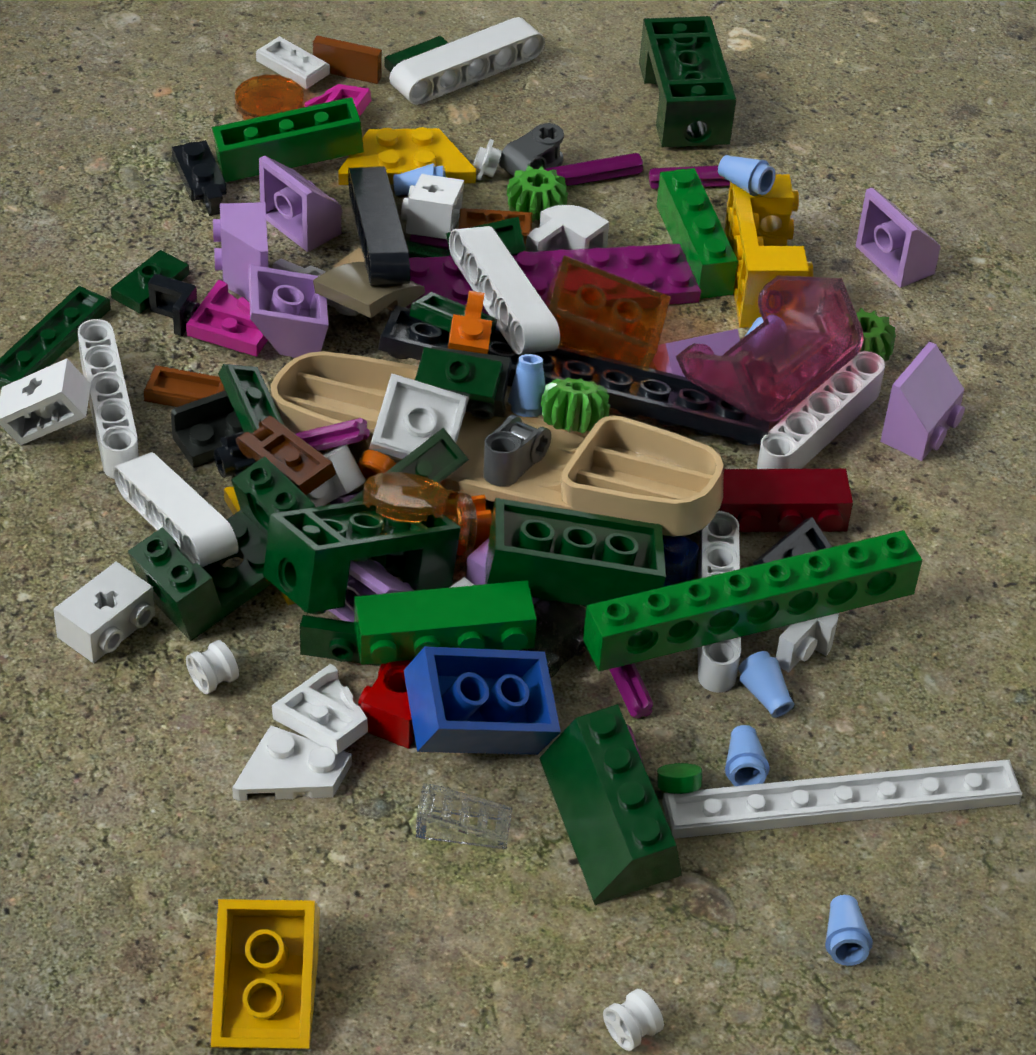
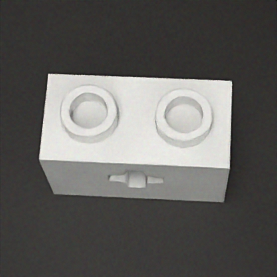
(433, 206)
(44, 402)
(104, 612)

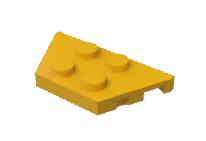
(408, 150)

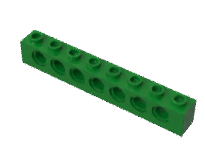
(750, 600)

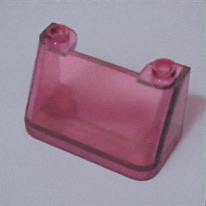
(801, 343)

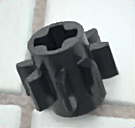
(229, 458)

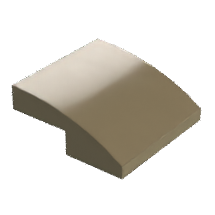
(351, 288)

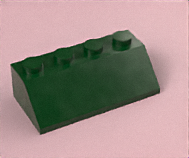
(573, 553)
(609, 807)

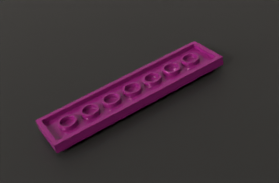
(652, 266)

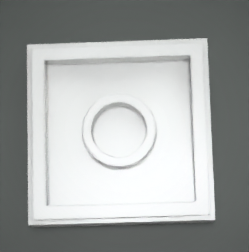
(414, 414)

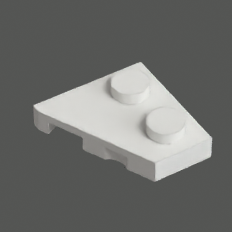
(323, 711)
(292, 768)

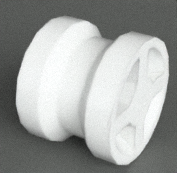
(212, 666)
(633, 1019)

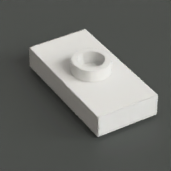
(292, 62)

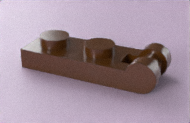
(289, 453)

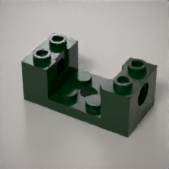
(692, 81)
(314, 547)
(204, 595)

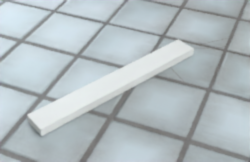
(841, 798)

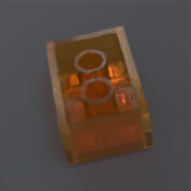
(606, 313)

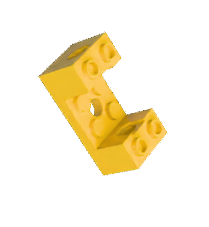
(759, 237)

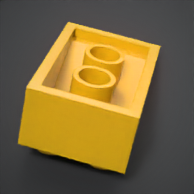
(265, 973)

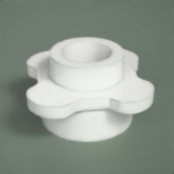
(487, 160)

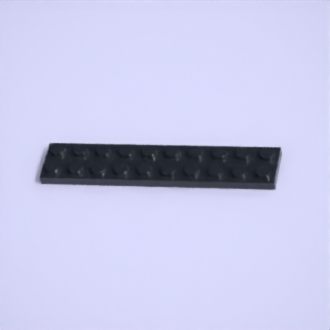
(630, 387)

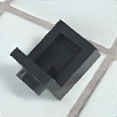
(173, 300)

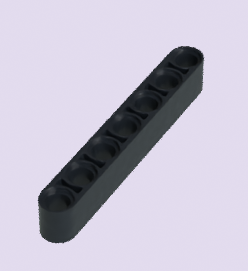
(378, 226)

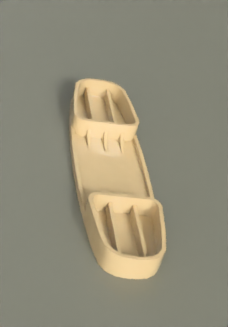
(609, 471)

